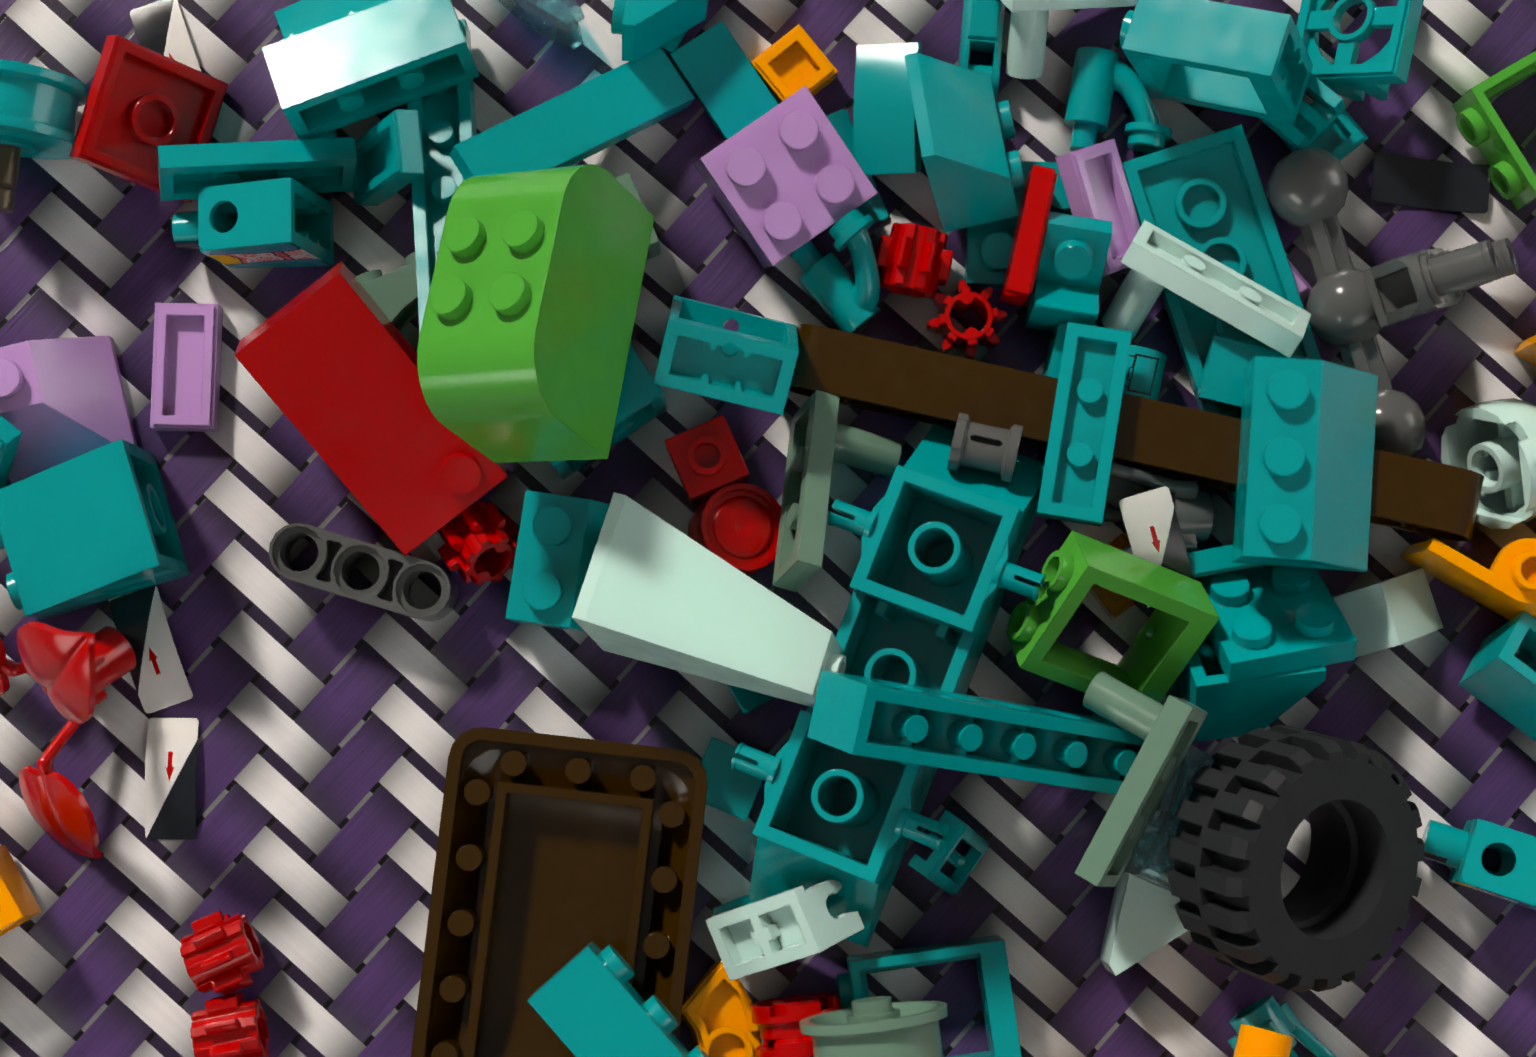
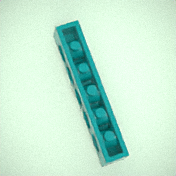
(970, 733)

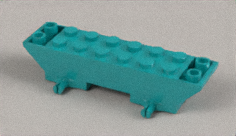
(918, 616)

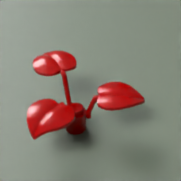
(74, 675)

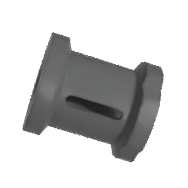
(985, 447)

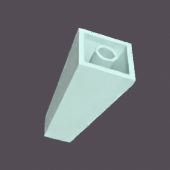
(688, 610)

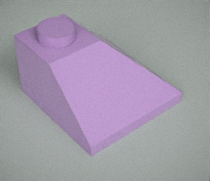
(62, 399)

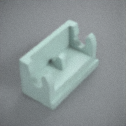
(780, 929)

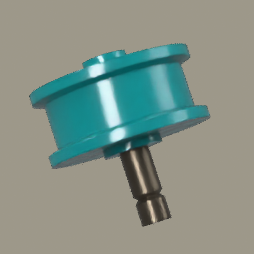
(35, 119)

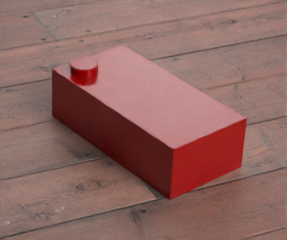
(360, 404)

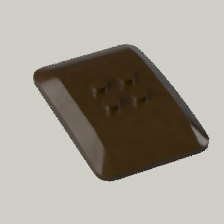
(538, 859)

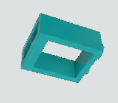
(1218, 56)
(737, 366)
(992, 978)

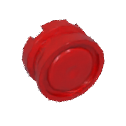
(738, 526)
(781, 1018)

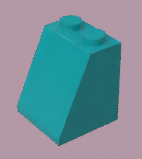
(88, 531)

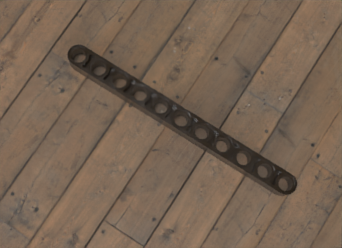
(1149, 436)

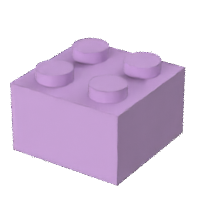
(785, 178)

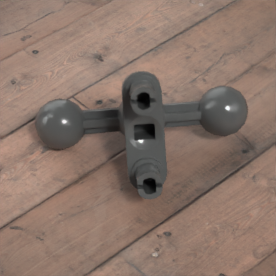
(1354, 304)

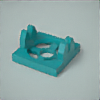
(1377, 73)

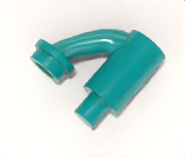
(1088, 109)
(845, 299)

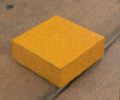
(792, 64)

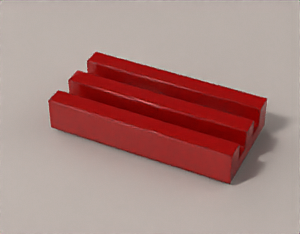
(1029, 235)

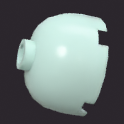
(1501, 445)

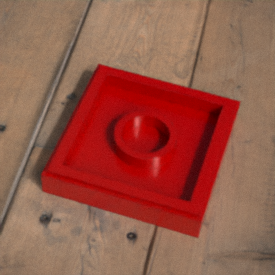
(143, 104)

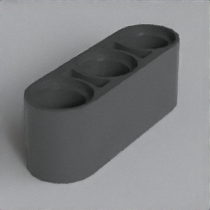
(337, 557)

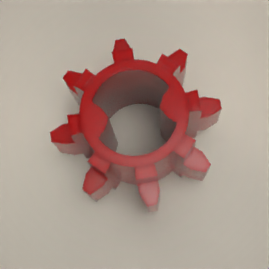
(913, 260)
(960, 304)
(479, 543)
(221, 953)
(230, 1028)

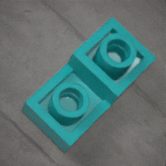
(883, 110)

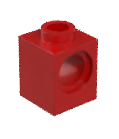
(707, 459)

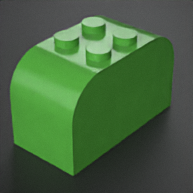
(534, 312)

